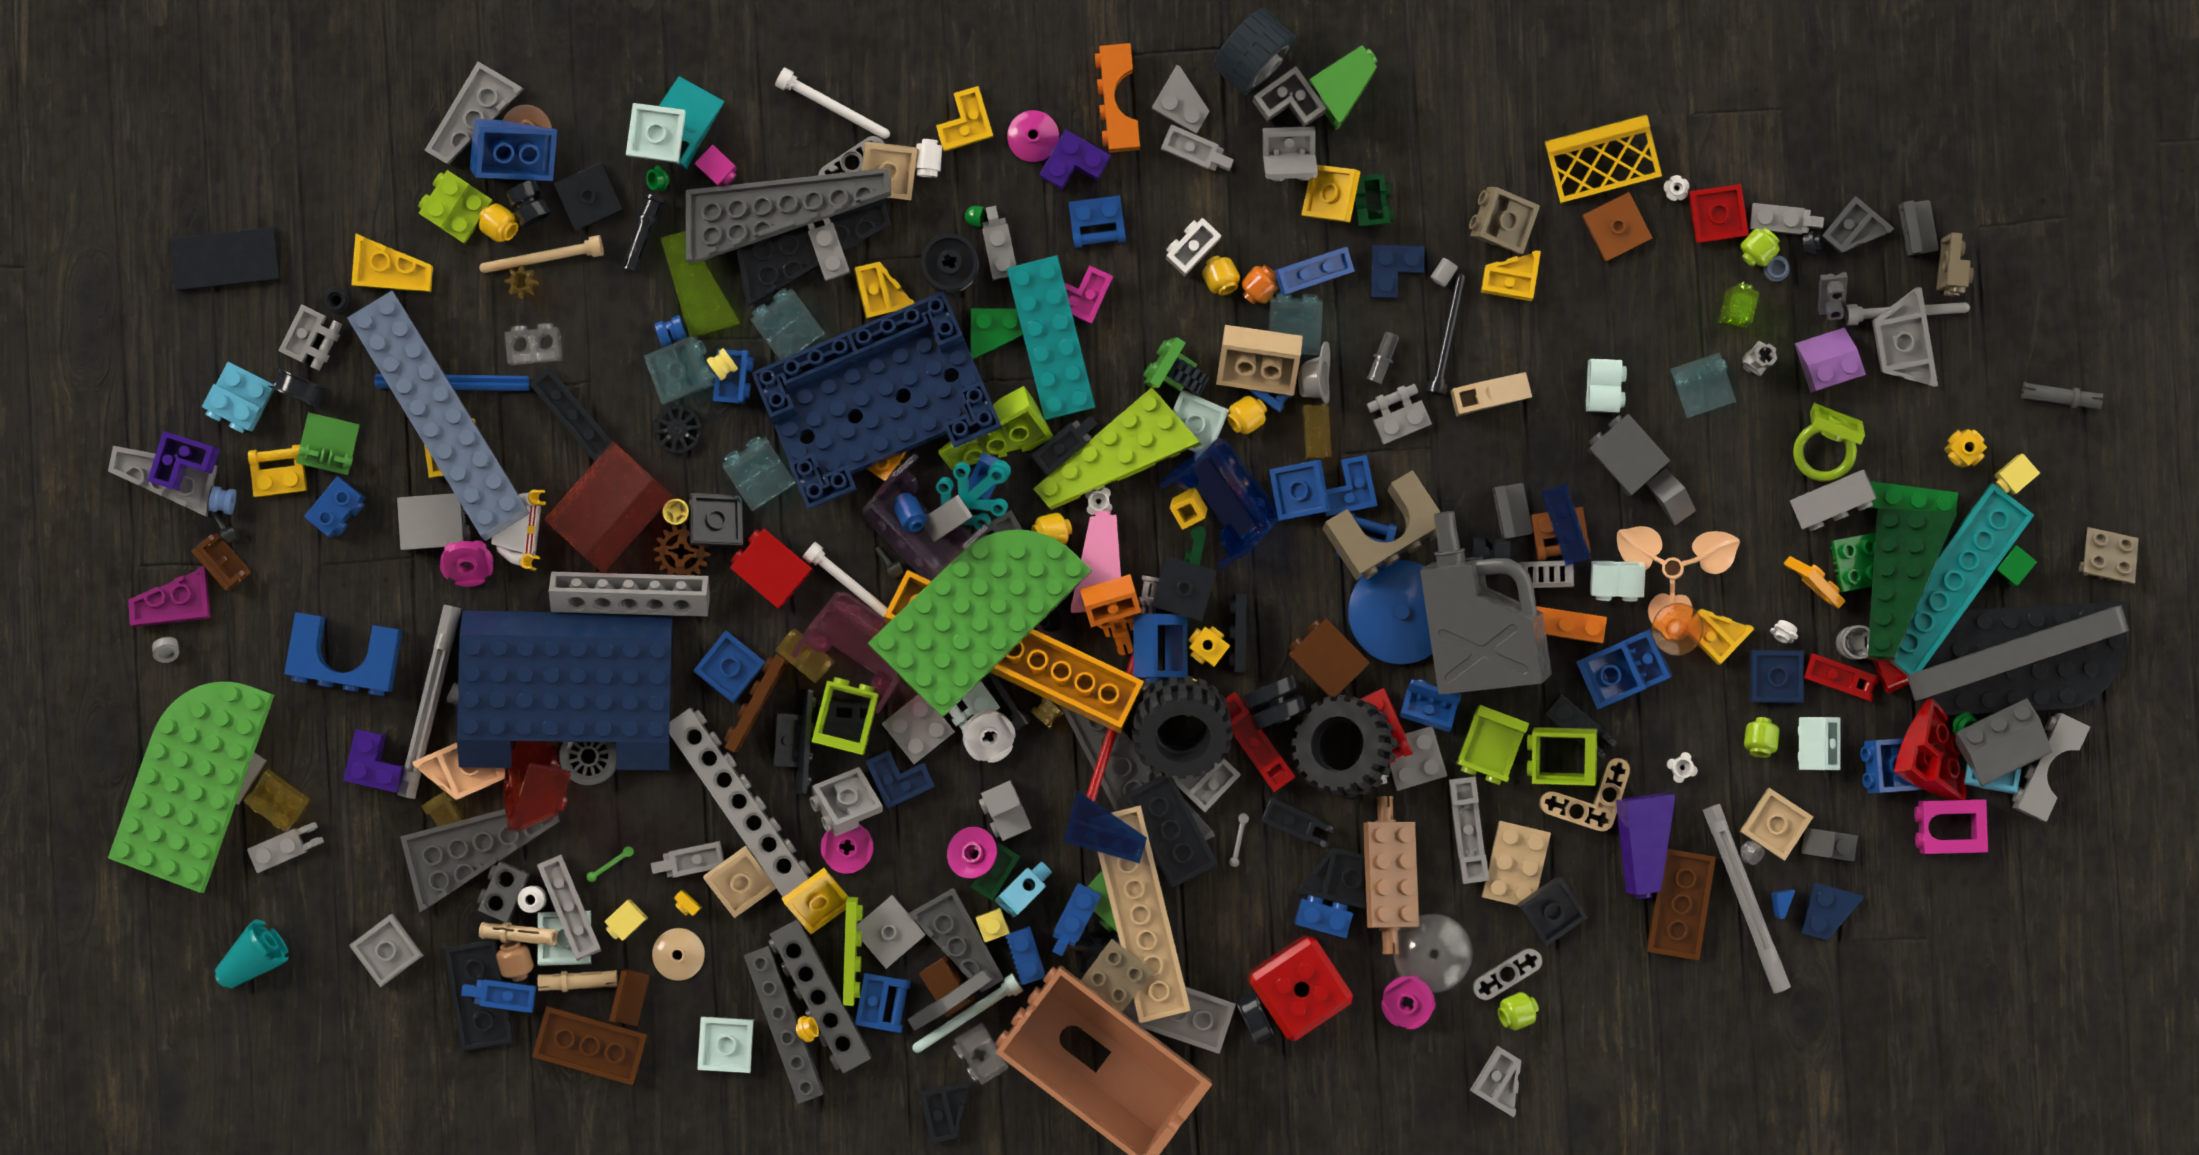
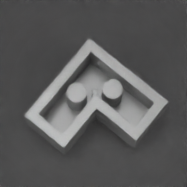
(1292, 92)
(1005, 810)

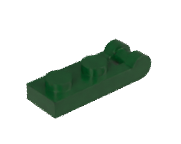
(1198, 536)

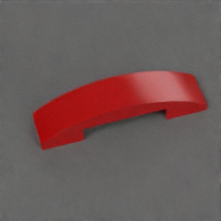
(1257, 745)

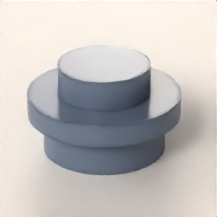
(1777, 269)

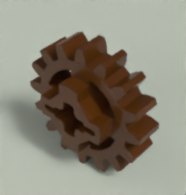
(681, 564)

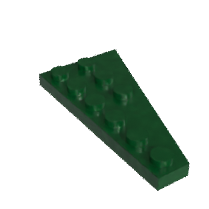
(1903, 563)

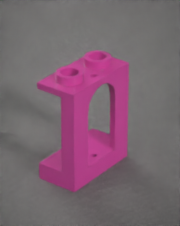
(1930, 845)

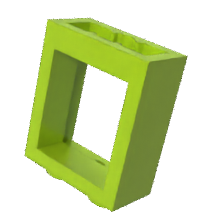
(840, 743)
(1533, 765)

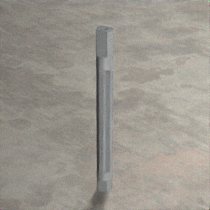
(429, 700)
(1746, 898)

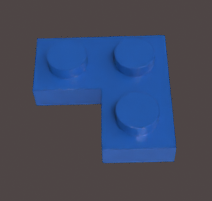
(1358, 491)

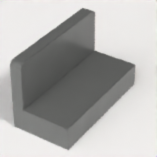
(1918, 227)
(1512, 510)

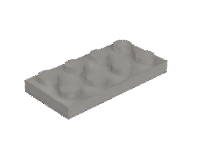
(1202, 1026)

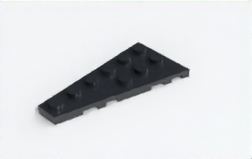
(787, 256)

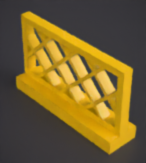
(1595, 137)

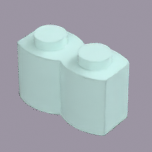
(1604, 385)
(1617, 579)

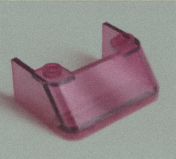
(850, 627)

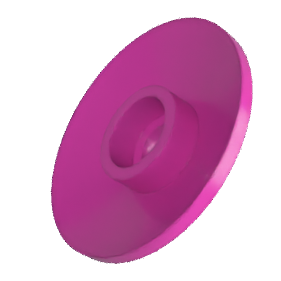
(1033, 149)
(961, 850)

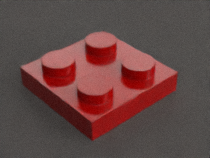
(1718, 213)

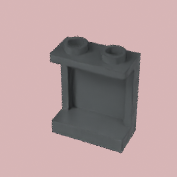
(1628, 453)

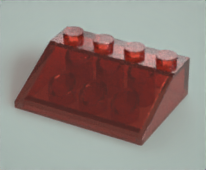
(608, 507)

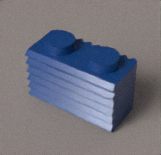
(1025, 955)

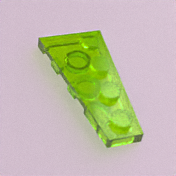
(698, 293)

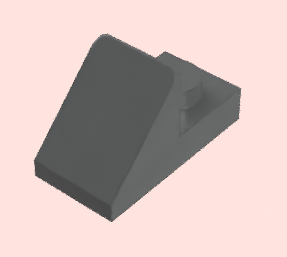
(1829, 844)

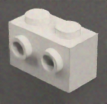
(1196, 243)

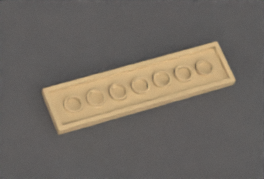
(1145, 926)

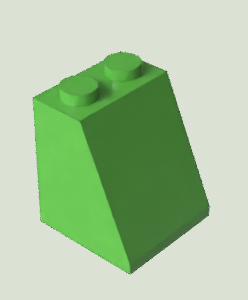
(1343, 83)

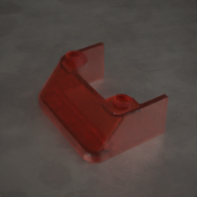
(534, 784)

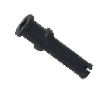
(646, 221)

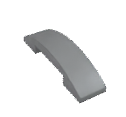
(1468, 830)

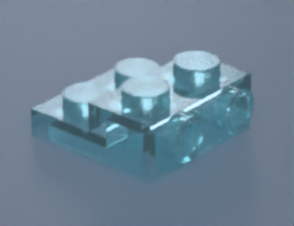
(1298, 317)
(786, 324)
(680, 369)
(758, 472)

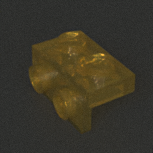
(277, 801)

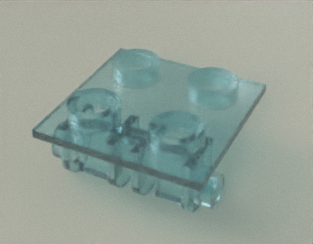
(1703, 385)

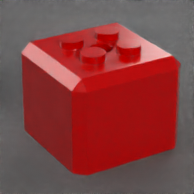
(1278, 975)

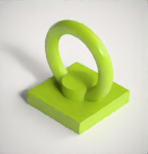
(1835, 427)

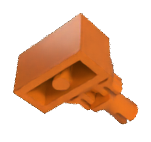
(1112, 606)

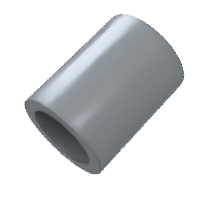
(1444, 272)

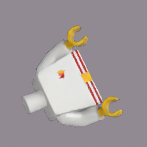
(519, 540)

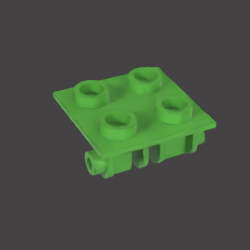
(327, 443)

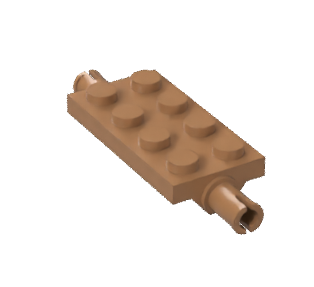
(1390, 875)

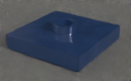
(1777, 676)

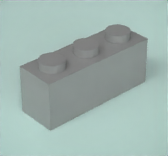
(1833, 500)

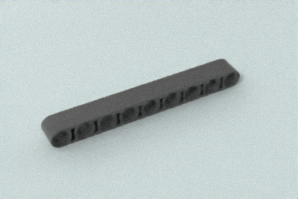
(2017, 652)

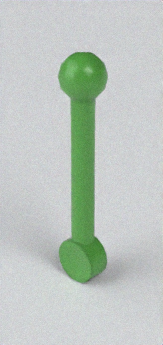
(627, 852)

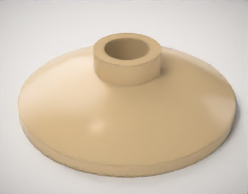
(692, 954)

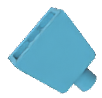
(1015, 897)

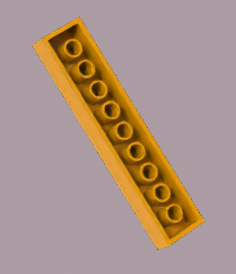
(1053, 670)

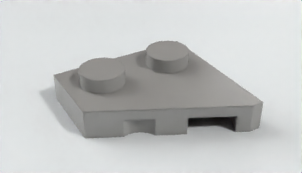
(1181, 102)
(1499, 1080)

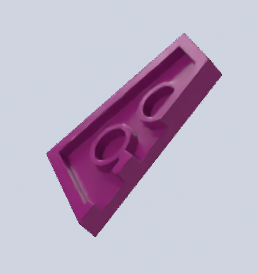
(175, 602)

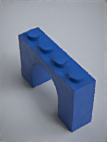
(306, 658)

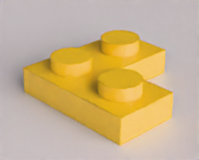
(972, 125)

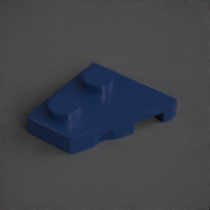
(1827, 910)

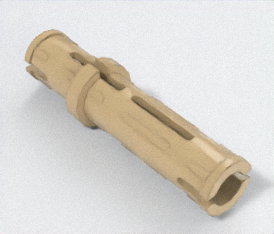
(507, 932)
(577, 980)

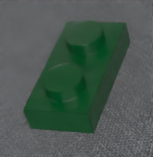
(993, 880)

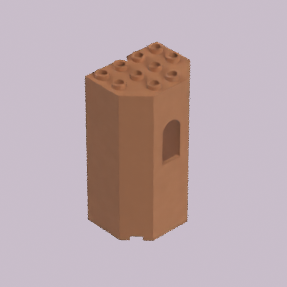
(1138, 1090)

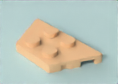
(458, 782)

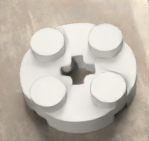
(989, 721)

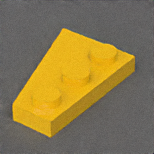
(388, 269)

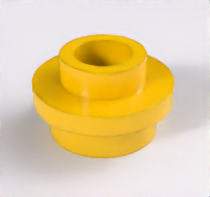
(807, 1028)

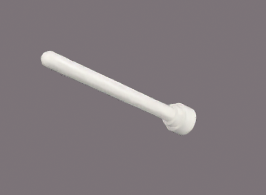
(788, 81)
(816, 556)

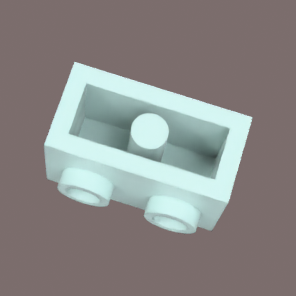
(1819, 743)

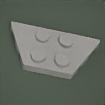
(1905, 340)

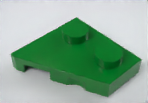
(993, 329)

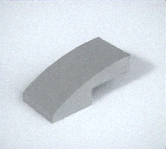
(946, 518)

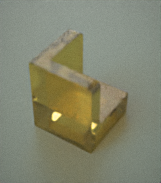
(442, 809)

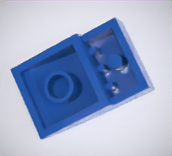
(1624, 669)

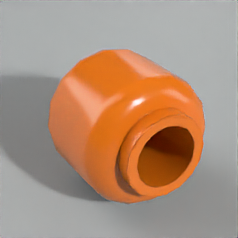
(1260, 285)

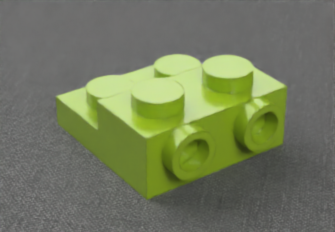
(454, 206)

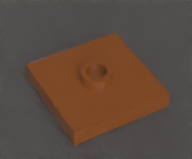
(1617, 227)

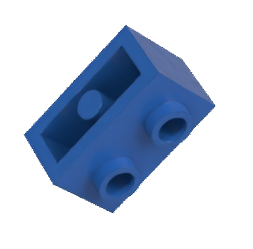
(335, 507)
(1322, 917)

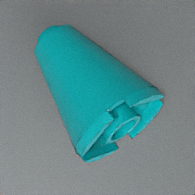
(251, 955)

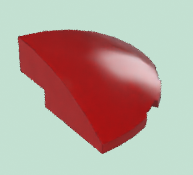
(1931, 755)

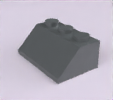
(2003, 742)

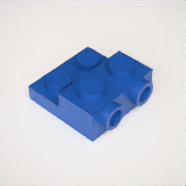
(1880, 766)

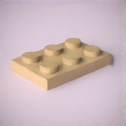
(1515, 863)

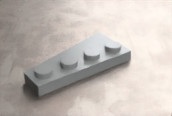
(481, 97)
(136, 466)

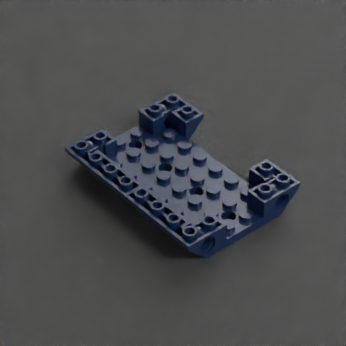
(865, 375)

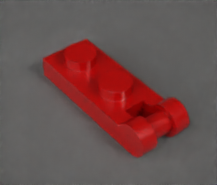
(1840, 677)
(1383, 703)

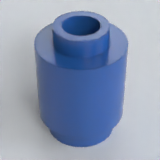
(909, 512)

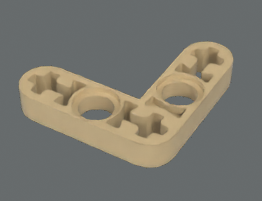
(1599, 804)

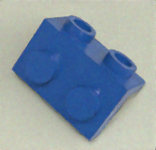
(735, 386)
(1427, 707)

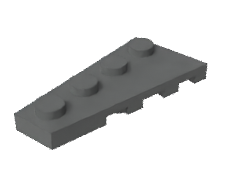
(957, 936)

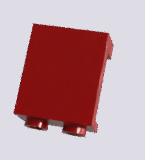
(770, 567)

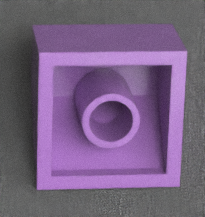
(1829, 359)

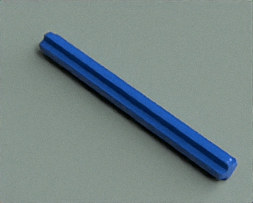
(476, 382)

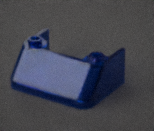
(1230, 494)

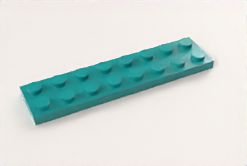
(1961, 573)

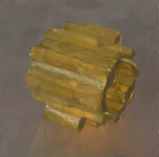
(514, 283)

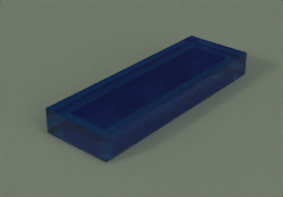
(1565, 525)

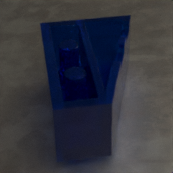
(1102, 831)

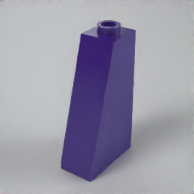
(1644, 840)

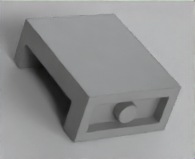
(431, 521)

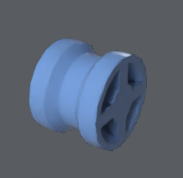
(222, 500)

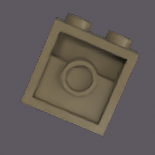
(1504, 219)
(1953, 272)

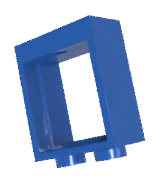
(1146, 646)

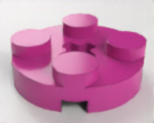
(466, 551)
(856, 859)
(1405, 1016)

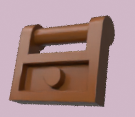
(1543, 530)

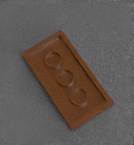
(749, 712)
(1681, 905)
(590, 1045)

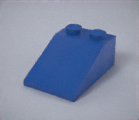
(512, 150)

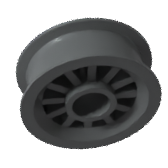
(606, 773)

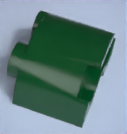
(1371, 201)

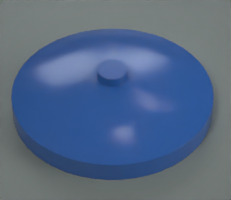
(1391, 615)

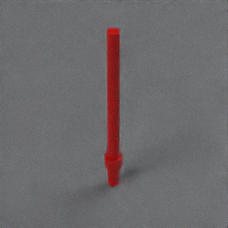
(1105, 750)

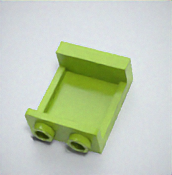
(1491, 744)

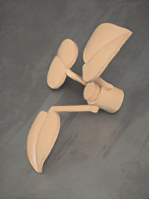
(1642, 544)

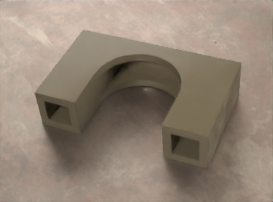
(1366, 555)

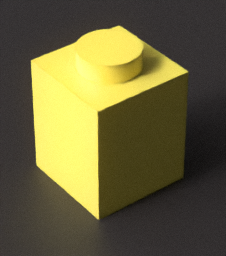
(2016, 474)
(625, 920)
(992, 925)

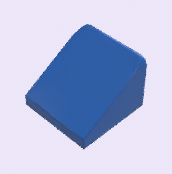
(1781, 902)

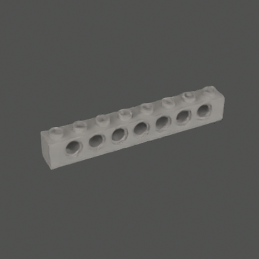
(679, 731)

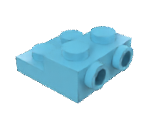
(238, 398)

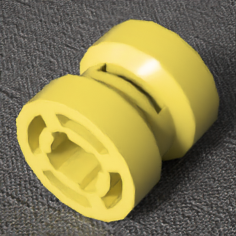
(673, 513)

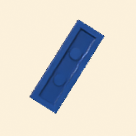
(1314, 270)

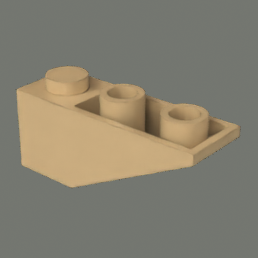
(1490, 393)

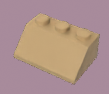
(1259, 360)

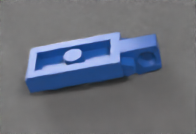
(1075, 917)
(502, 995)

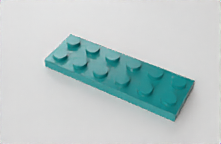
(1051, 337)

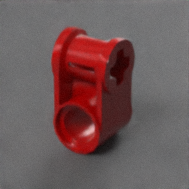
(1890, 676)

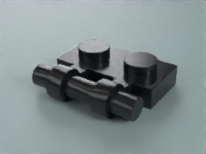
(845, 727)

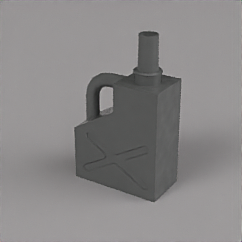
(1475, 632)

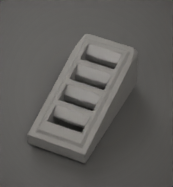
(1569, 574)

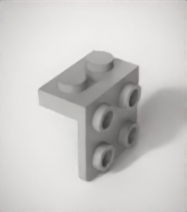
(1289, 153)

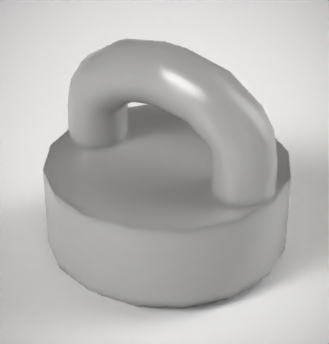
(165, 649)

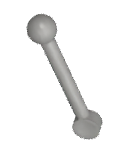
(1234, 861)

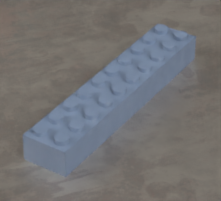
(438, 415)

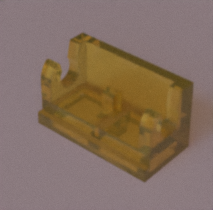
(1316, 431)
(809, 662)

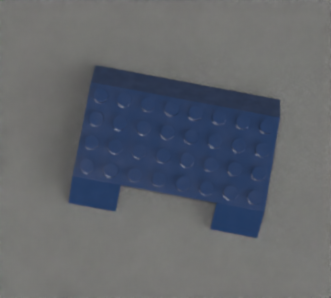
(564, 683)

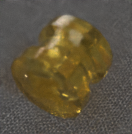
(1047, 712)

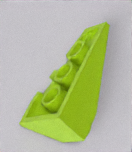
(1021, 429)

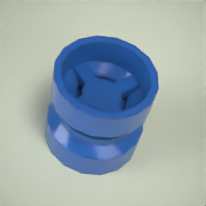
(676, 328)

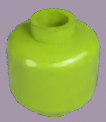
(1760, 247)
(1761, 737)
(1518, 1011)

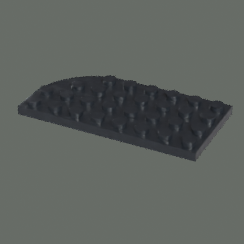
(2049, 683)

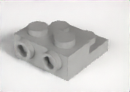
(845, 801)

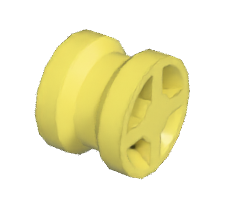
(722, 364)

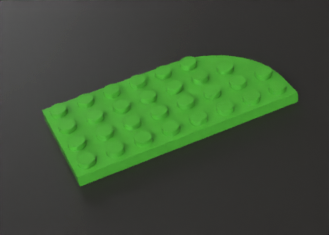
(977, 613)
(191, 782)

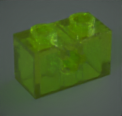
(1739, 305)

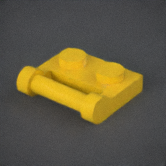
(276, 480)

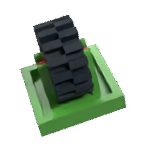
(1175, 369)

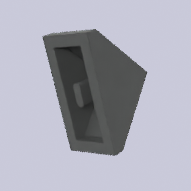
(1671, 496)

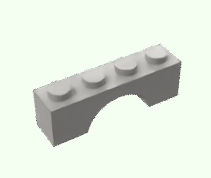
(2035, 794)

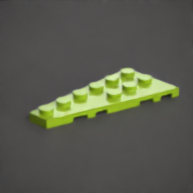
(1127, 445)

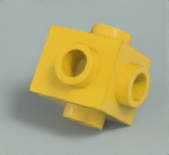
(1957, 451)
(1218, 645)

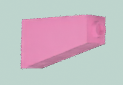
(1099, 554)

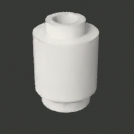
(928, 158)
(540, 899)

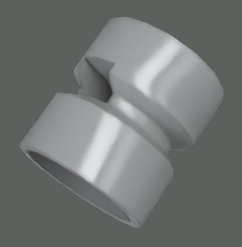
(1853, 642)

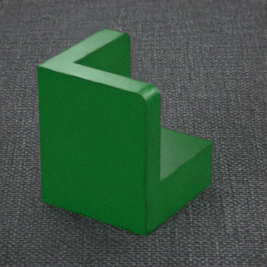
(2016, 565)

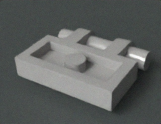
(303, 333)
(1403, 421)

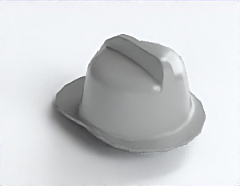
(1314, 376)

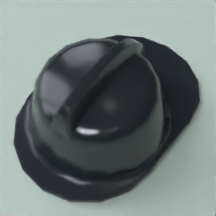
(1059, 626)

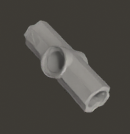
(1759, 358)

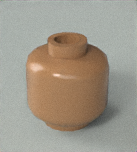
(514, 960)

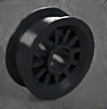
(299, 388)
(1255, 1018)

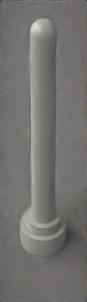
(1855, 314)

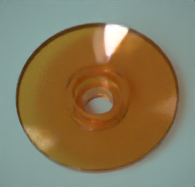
(1687, 635)

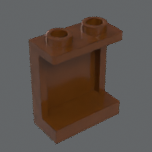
(1327, 657)

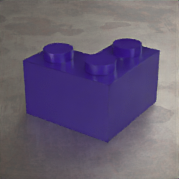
(1073, 154)
(174, 456)
(365, 764)

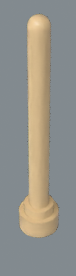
(590, 247)

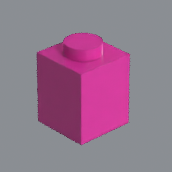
(717, 167)

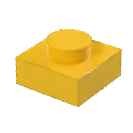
(686, 903)

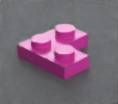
(1089, 296)

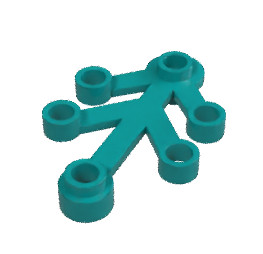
(970, 498)

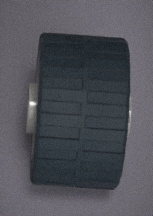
(1254, 51)

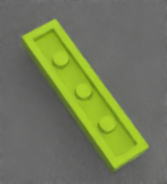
(852, 962)

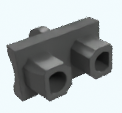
(1832, 295)

